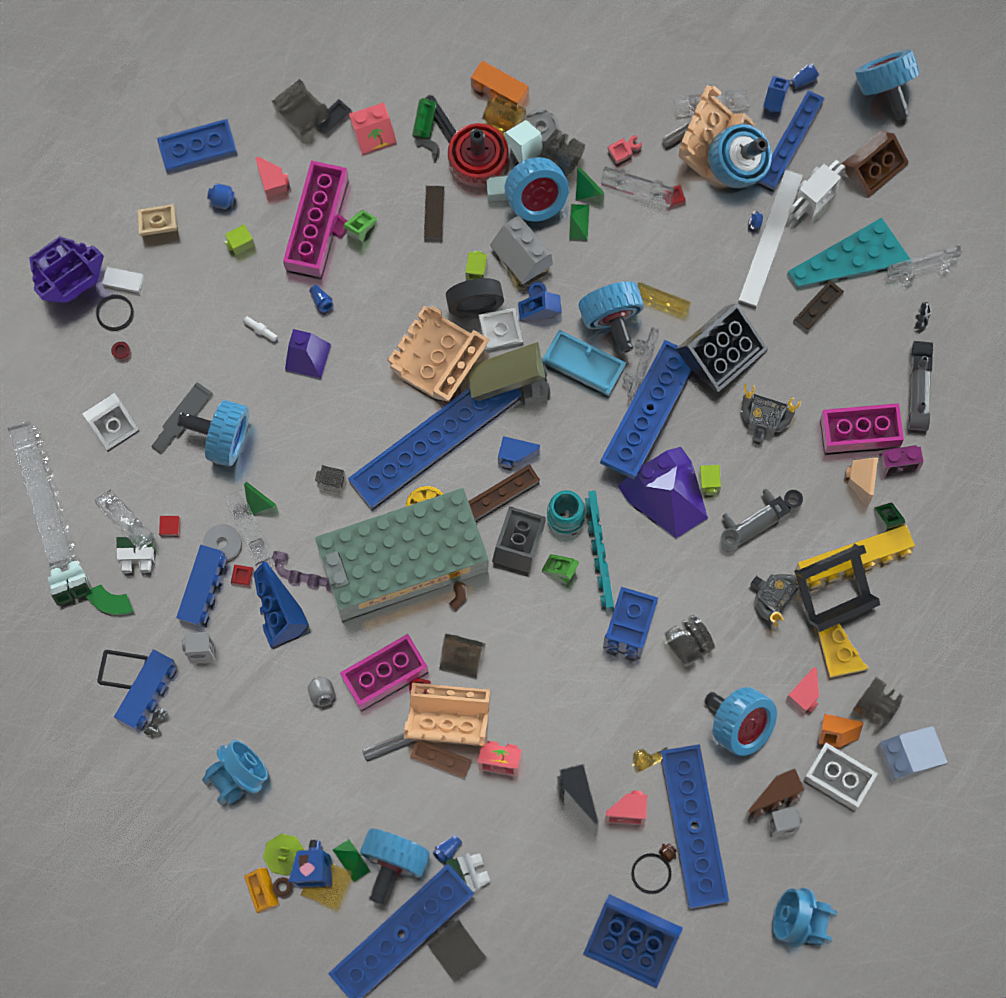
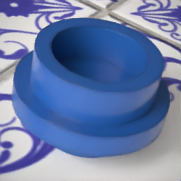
(755, 220)

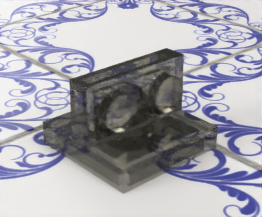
(461, 655)

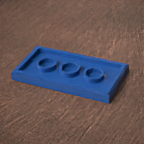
(196, 145)

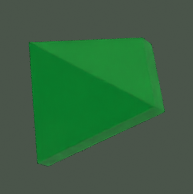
(587, 189)
(579, 222)
(257, 501)
(351, 860)

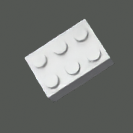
(840, 776)

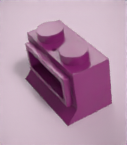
(900, 457)

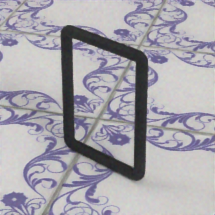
(103, 663)

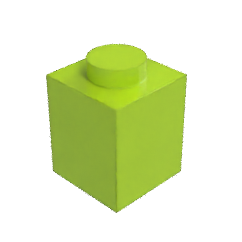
(239, 240)
(476, 265)
(710, 479)

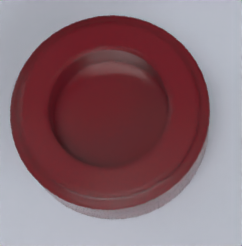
(121, 351)

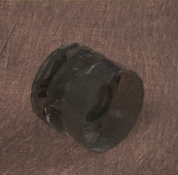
(565, 155)
(688, 641)
(878, 703)

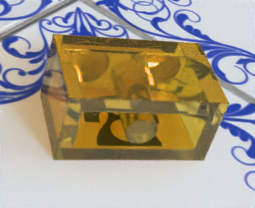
(503, 113)

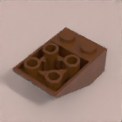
(782, 790)

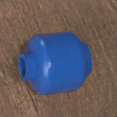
(221, 196)

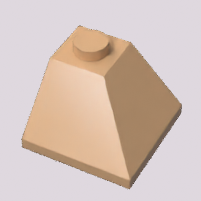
(862, 478)

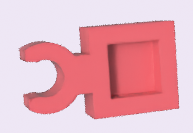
(622, 150)

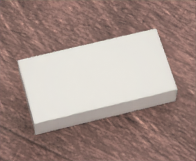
(123, 280)

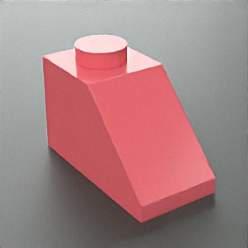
(272, 177)
(806, 693)

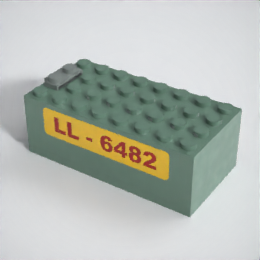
(402, 554)

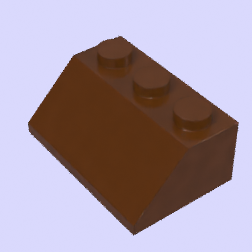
(876, 162)

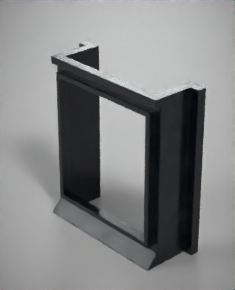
(848, 609)

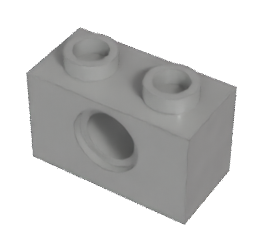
(198, 646)
(785, 821)

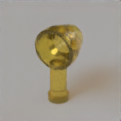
(644, 760)

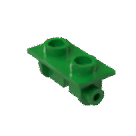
(424, 118)

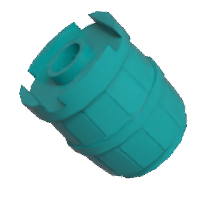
(564, 502)

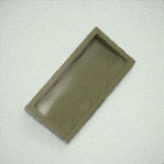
(506, 372)

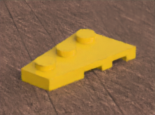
(839, 653)

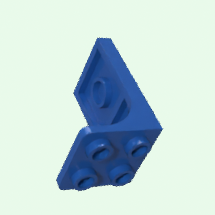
(630, 622)

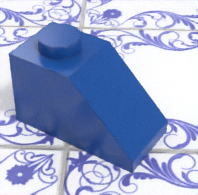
(776, 94)
(540, 306)
(516, 452)

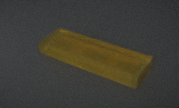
(664, 298)

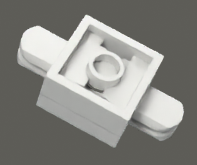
(817, 190)

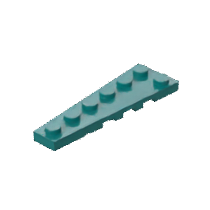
(600, 564)

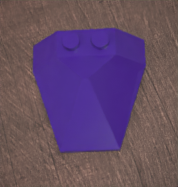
(64, 269)
(667, 492)

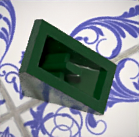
(889, 517)

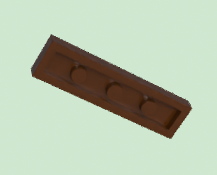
(503, 491)

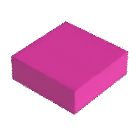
(339, 230)

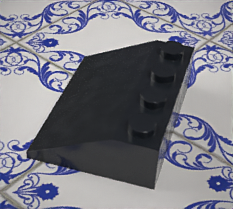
(722, 347)
(576, 793)

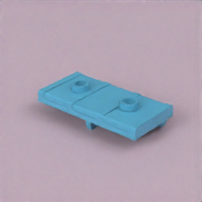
(583, 362)

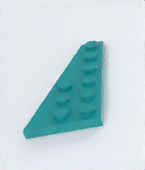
(856, 255)

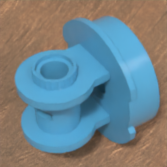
(235, 771)
(802, 918)

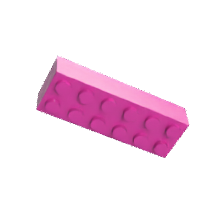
(315, 218)

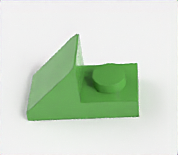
(359, 225)
(560, 567)

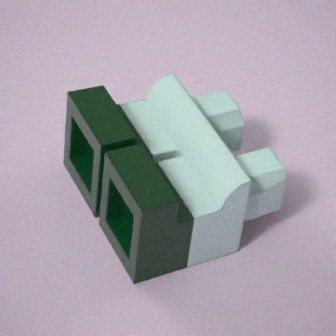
(67, 583)

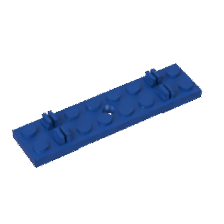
(641, 426)
(700, 846)
(417, 917)

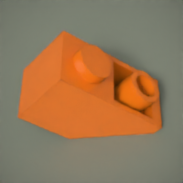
(839, 730)

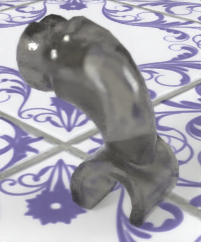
(158, 716)

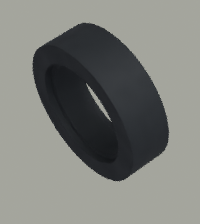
(474, 297)

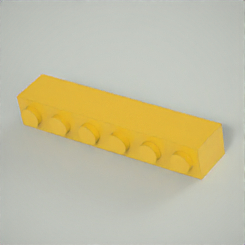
(878, 549)

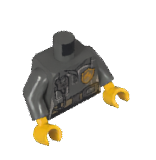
(765, 414)
(775, 595)

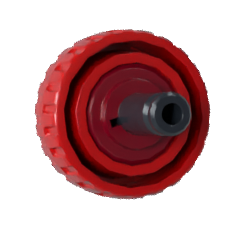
(477, 154)

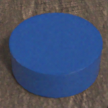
(535, 288)

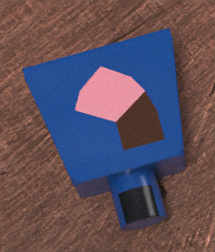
(312, 867)

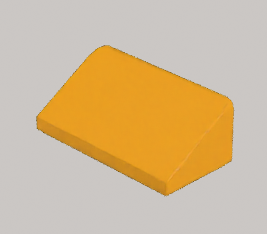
(261, 889)

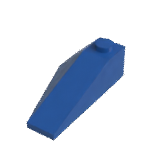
(281, 612)

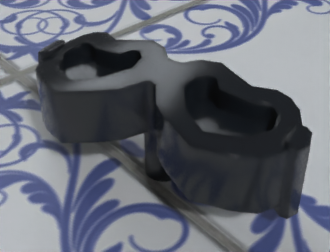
(923, 317)

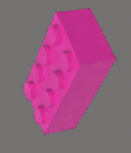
(862, 428)
(384, 672)

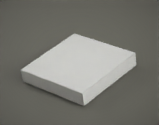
(501, 328)

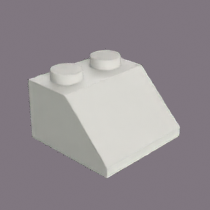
(110, 421)

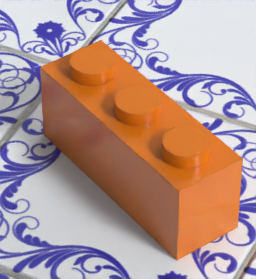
(494, 81)

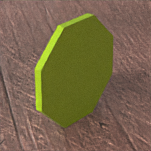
(281, 853)

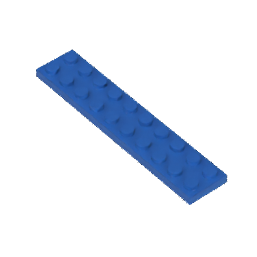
(427, 444)

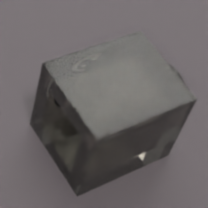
(330, 479)

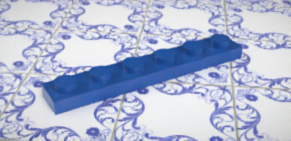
(792, 138)

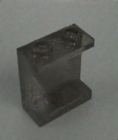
(300, 108)
(456, 950)

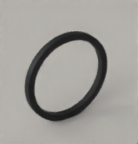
(107, 298)
(651, 855)

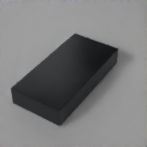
(338, 113)

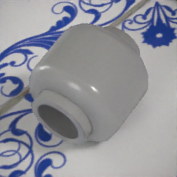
(321, 691)

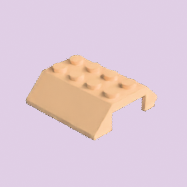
(706, 123)
(436, 354)
(448, 714)

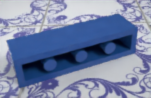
(201, 586)
(144, 690)

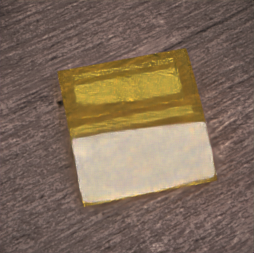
(332, 894)

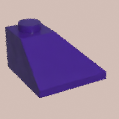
(307, 354)

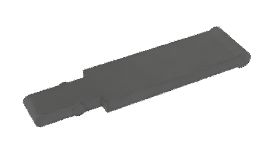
(190, 405)

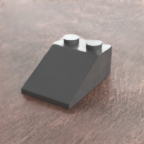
(518, 539)

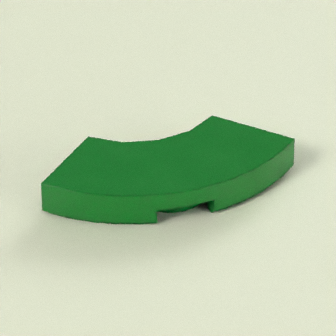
(109, 602)

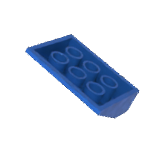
(632, 940)

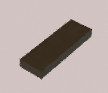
(434, 213)
(818, 306)

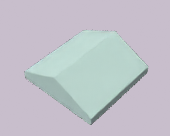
(524, 141)

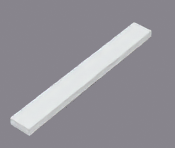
(770, 239)

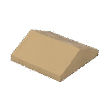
(157, 220)

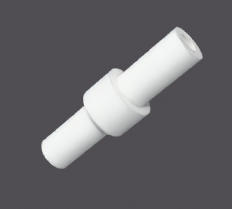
(260, 329)

